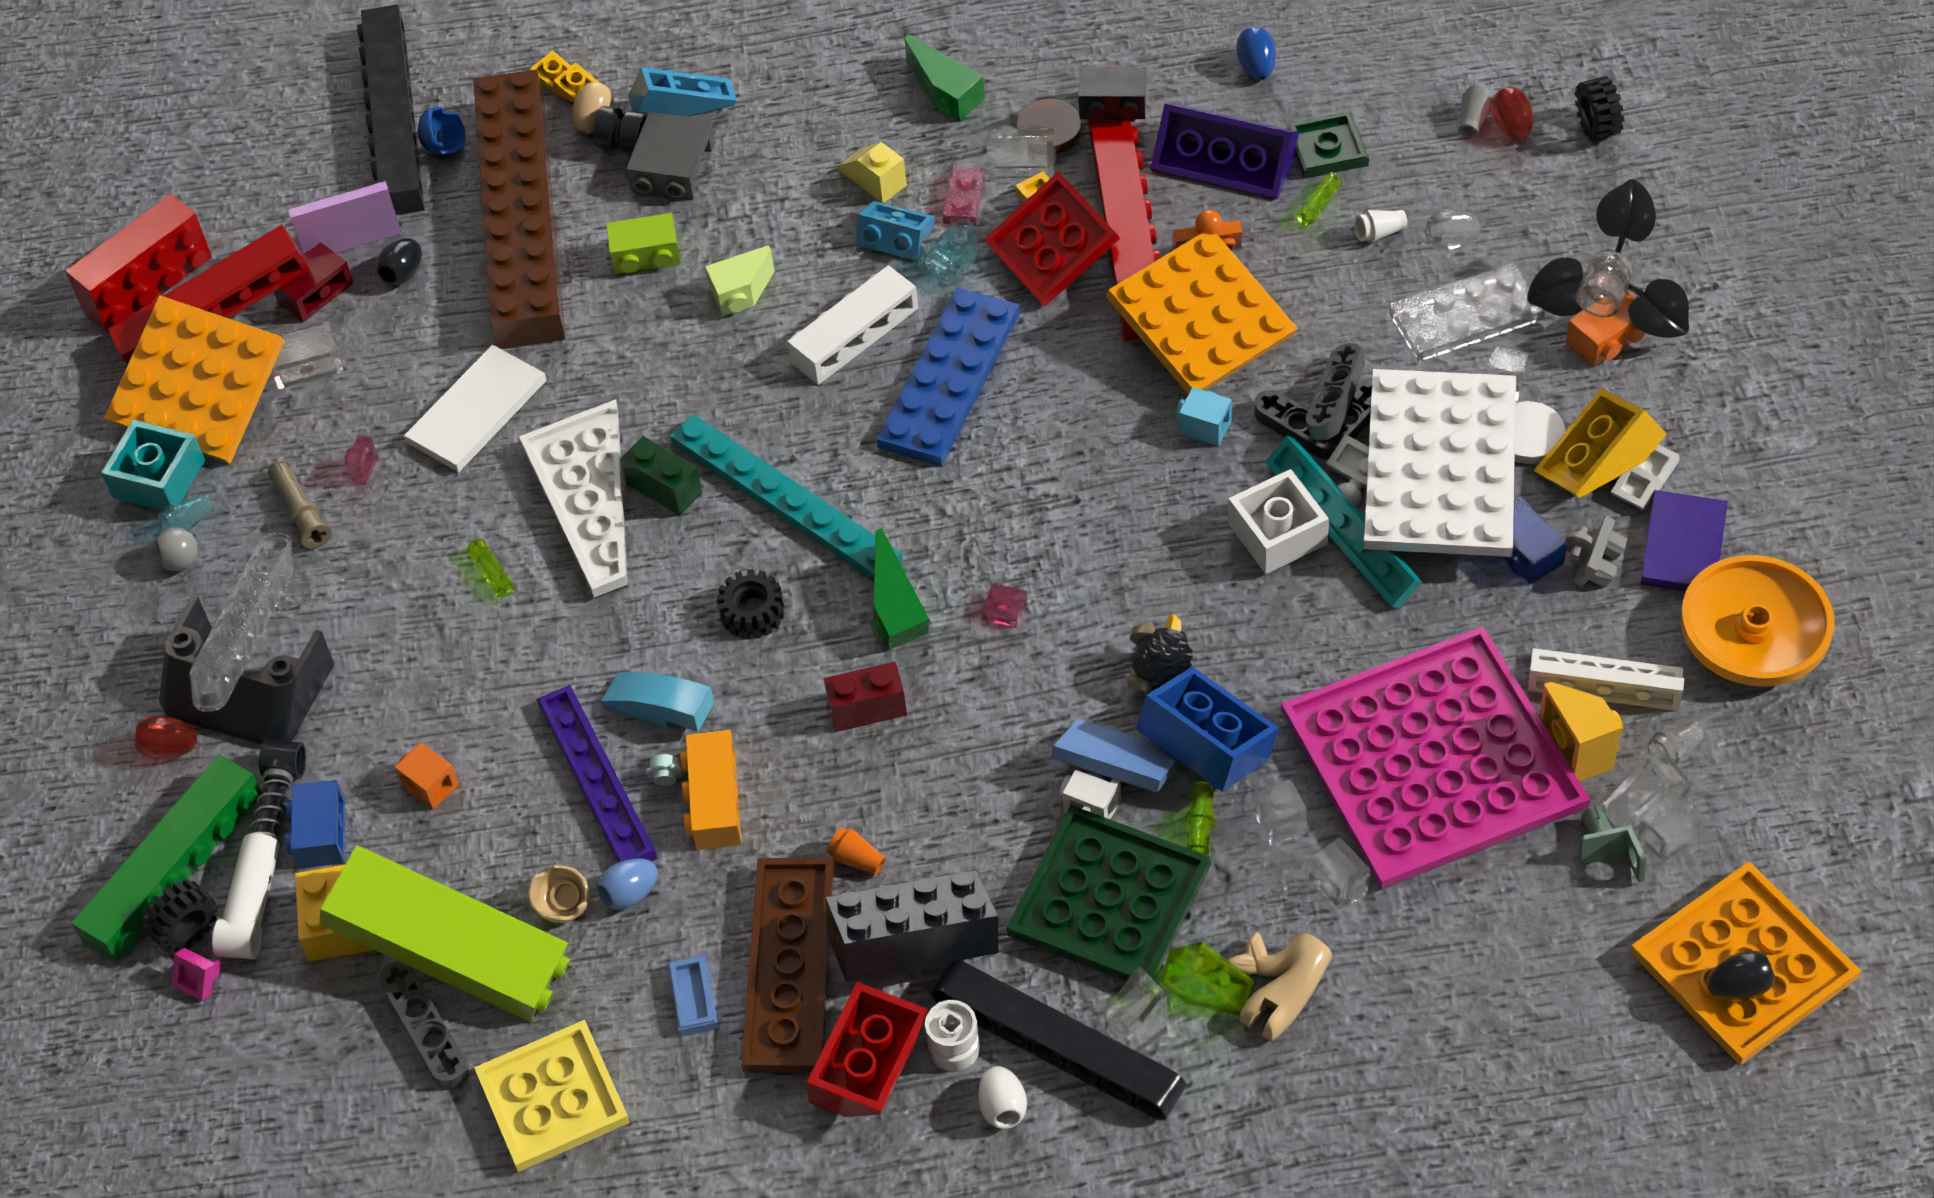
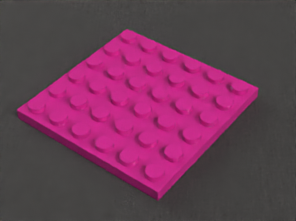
(1434, 757)

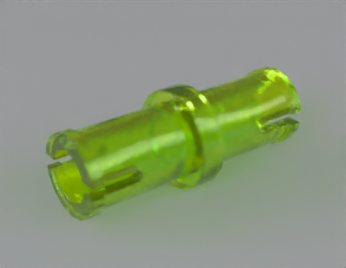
(1200, 817)

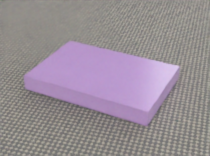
(346, 219)

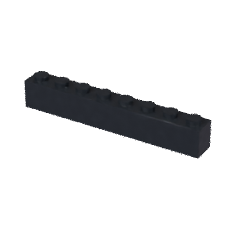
(391, 107)

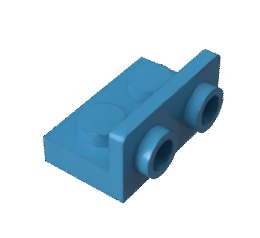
(893, 229)

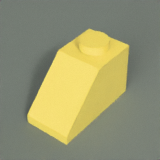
(876, 171)

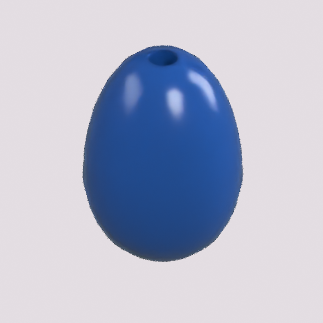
(1256, 52)

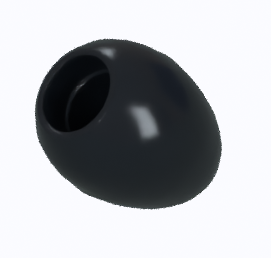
(399, 261)
(1741, 977)

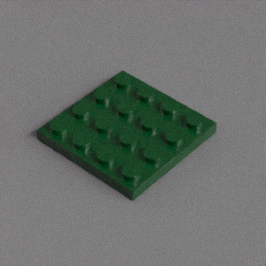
(1108, 895)

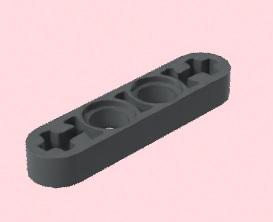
(1326, 418)
(426, 1023)

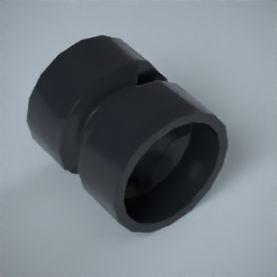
(616, 129)

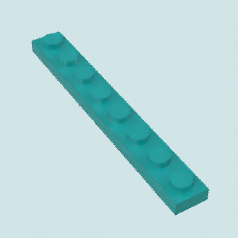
(778, 493)

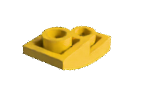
(561, 77)

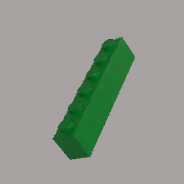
(166, 856)

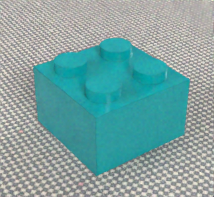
(153, 465)

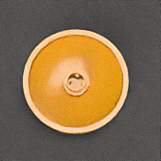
(1757, 620)

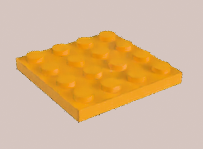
(1201, 312)
(196, 376)
(1737, 917)

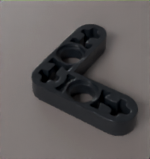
(1292, 411)

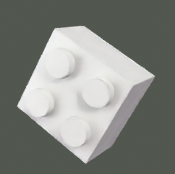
(1278, 521)

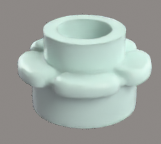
(664, 769)

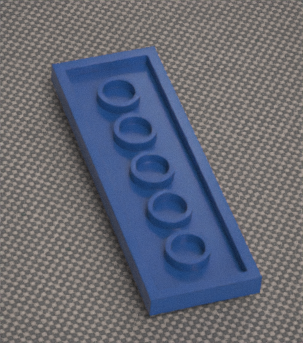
(948, 376)

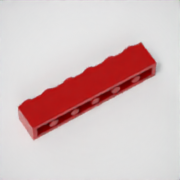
(227, 285)

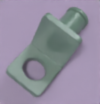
(1609, 843)

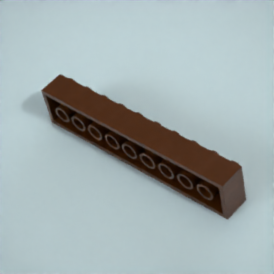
(518, 210)

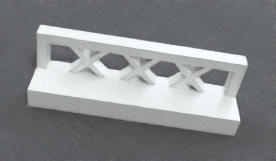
(1609, 678)

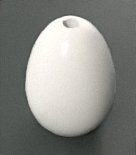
(1002, 1098)

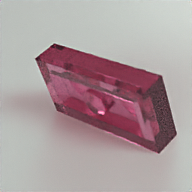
(964, 194)

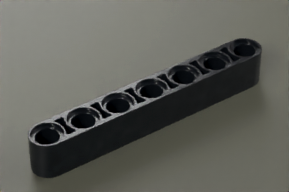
(1062, 1041)

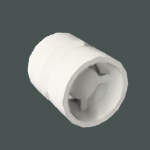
(952, 1035)

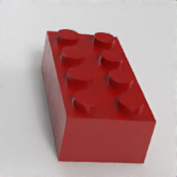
(139, 263)

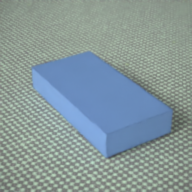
(692, 995)

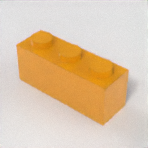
(711, 790)

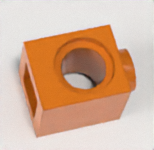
(426, 775)

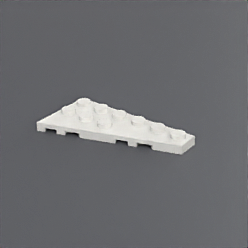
(583, 483)

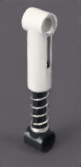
(240, 928)

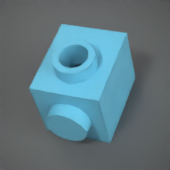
(1204, 416)

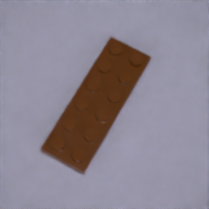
(788, 966)

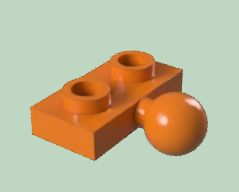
(1210, 223)

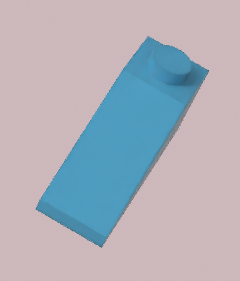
(679, 92)

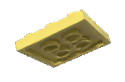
(551, 1095)

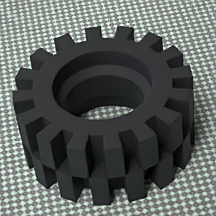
(1599, 108)
(750, 587)
(180, 916)

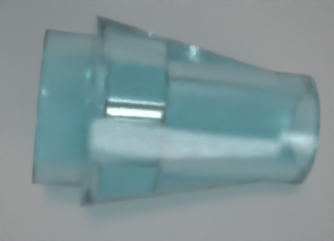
(186, 513)

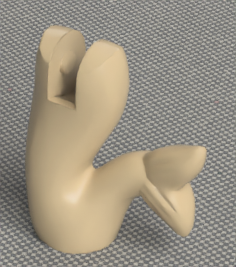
(1299, 972)

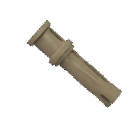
(303, 513)

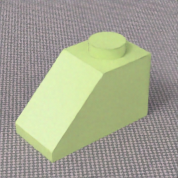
(740, 279)

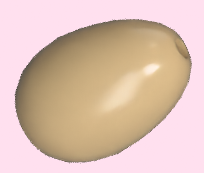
(587, 104)

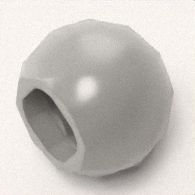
(176, 549)

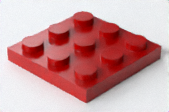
(1051, 238)

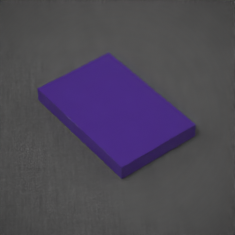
(1682, 538)

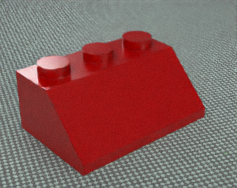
(865, 1053)

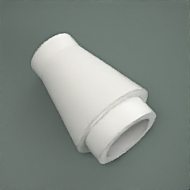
(1377, 224)

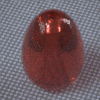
(1513, 112)
(164, 737)

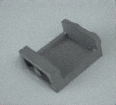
(669, 155)

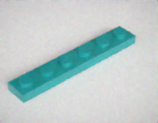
(1346, 524)

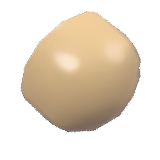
(559, 894)

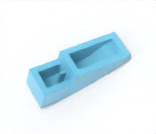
(660, 699)

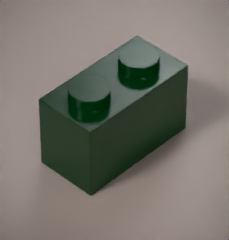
(661, 475)

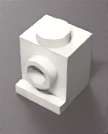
(1091, 793)

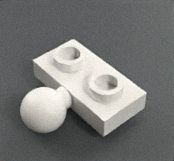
(1351, 462)

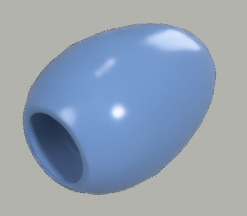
(627, 883)

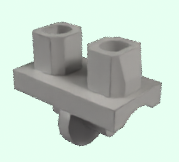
(1591, 551)

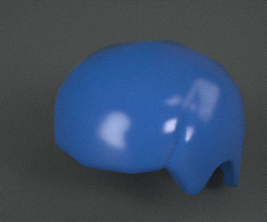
(441, 132)

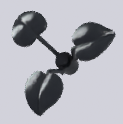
(1629, 214)

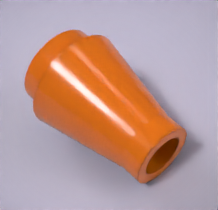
(854, 851)

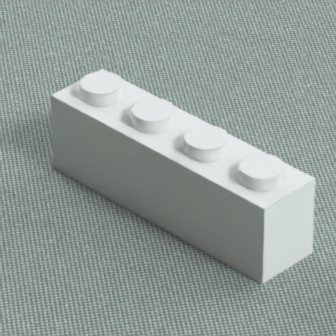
(852, 324)

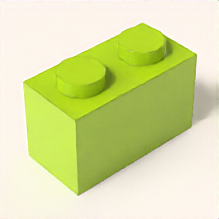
(643, 243)

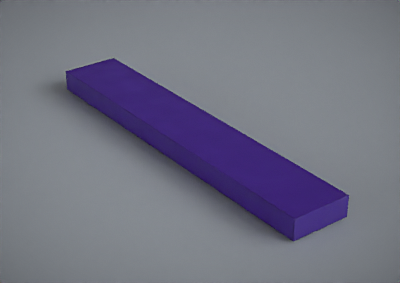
(595, 776)

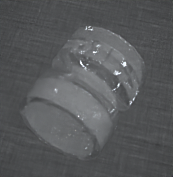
(1605, 283)

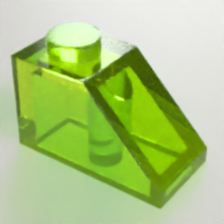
(1206, 979)

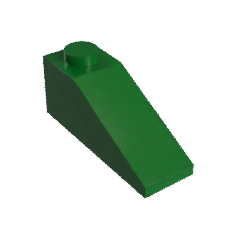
(949, 84)
(896, 607)

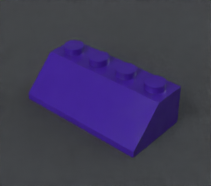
(1224, 149)

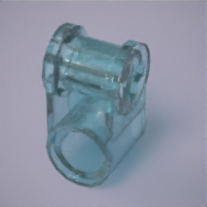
(951, 252)

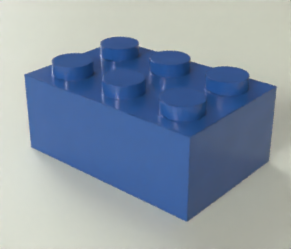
(1207, 728)

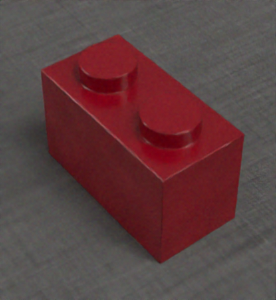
(316, 287)
(865, 696)

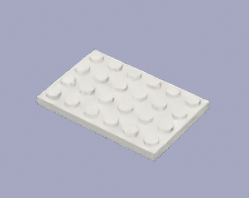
(1441, 463)

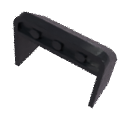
(260, 705)

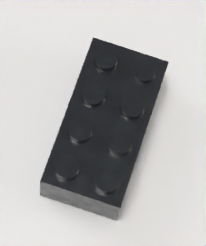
(911, 925)

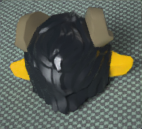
(1158, 654)

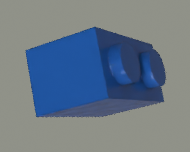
(316, 824)

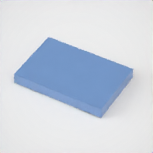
(1115, 755)

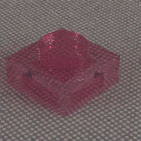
(361, 459)
(1004, 605)

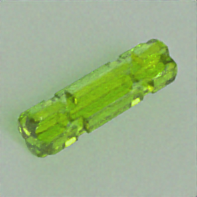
(1319, 199)
(490, 568)

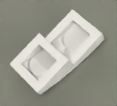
(1640, 483)

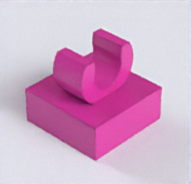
(194, 973)

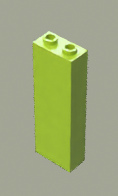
(444, 934)

